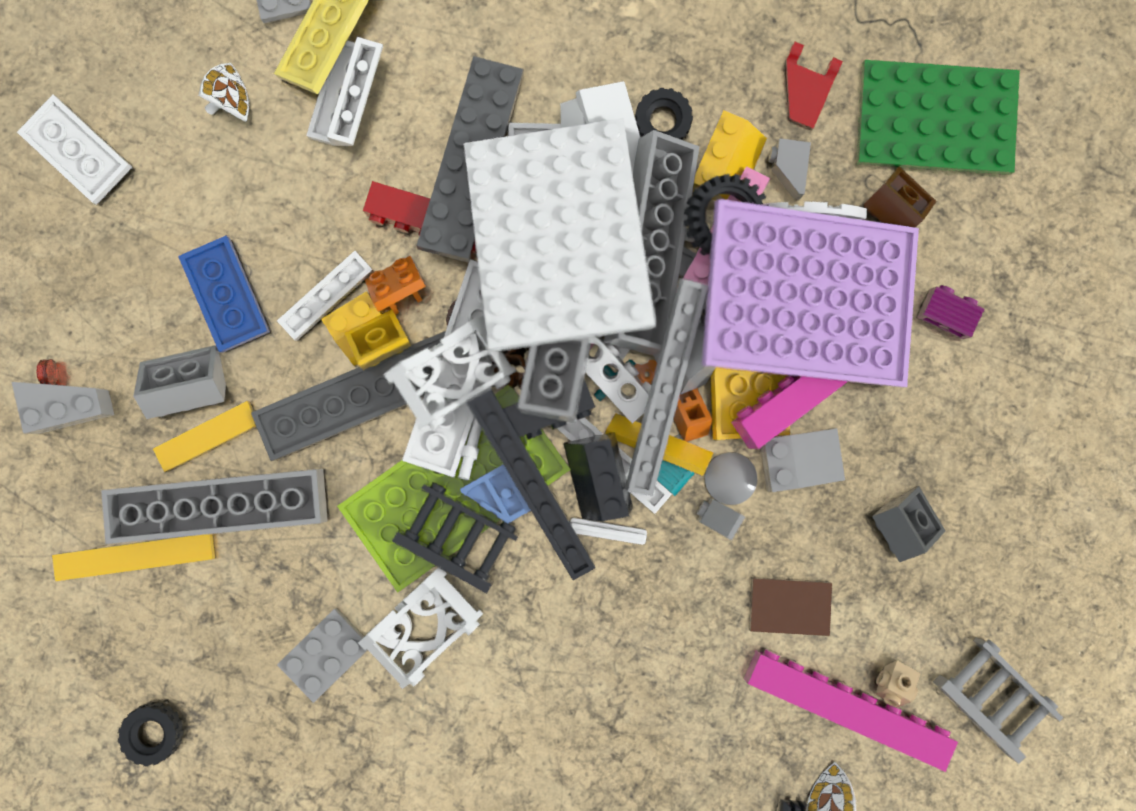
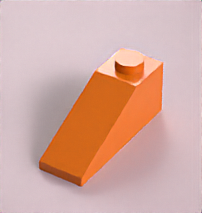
(692, 416)

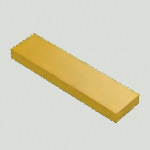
(205, 437)
(676, 451)

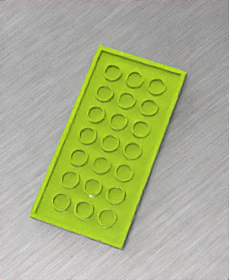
(396, 498)

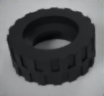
(664, 98)
(130, 742)

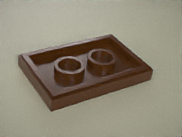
(790, 606)

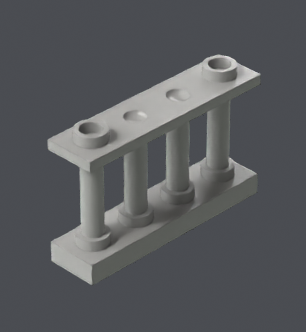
(992, 724)

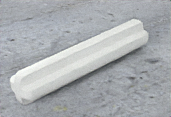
(609, 531)

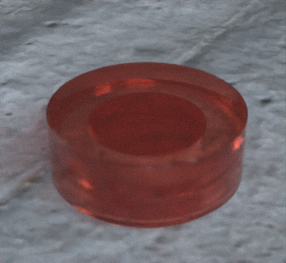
(47, 372)

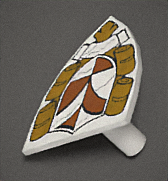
(225, 90)
(832, 792)

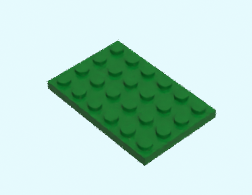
(938, 117)

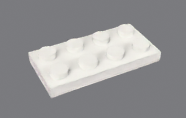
(74, 149)

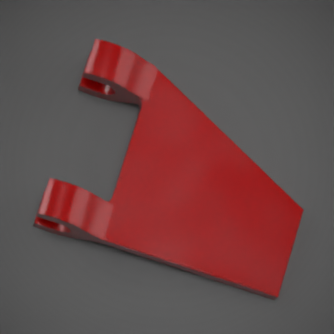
(807, 88)

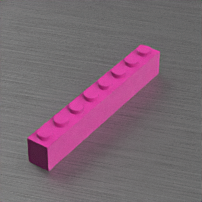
(850, 710)

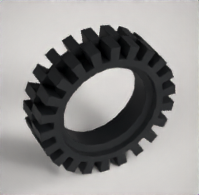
(703, 195)

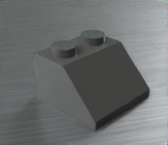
(909, 525)

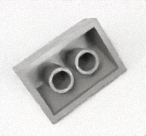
(180, 382)

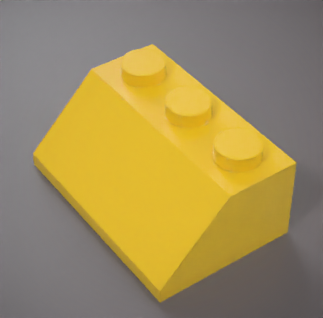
(730, 150)

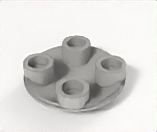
(731, 478)

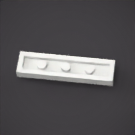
(325, 296)

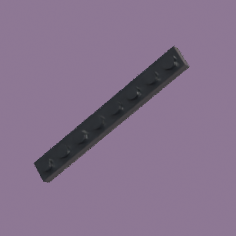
(530, 483)

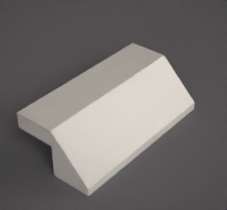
(345, 94)

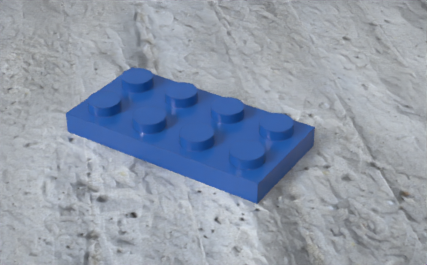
(224, 294)

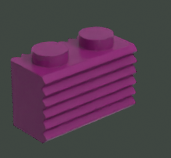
(951, 312)

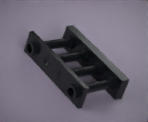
(433, 551)

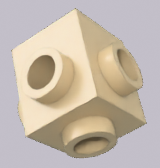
(897, 684)

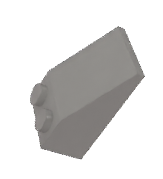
(802, 460)

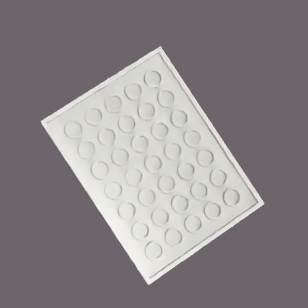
(558, 235)

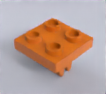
(394, 284)

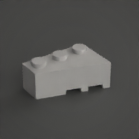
(57, 406)

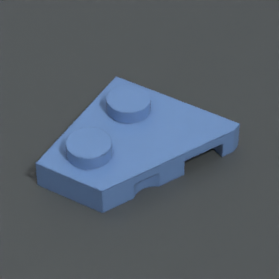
(498, 494)

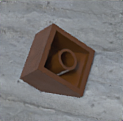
(900, 201)

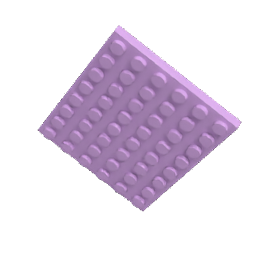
(809, 295)

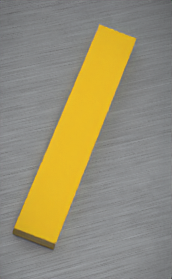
(133, 557)

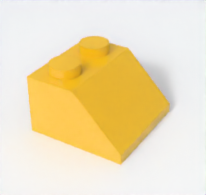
(348, 317)
(377, 340)

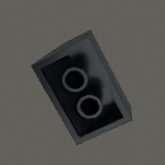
(599, 477)

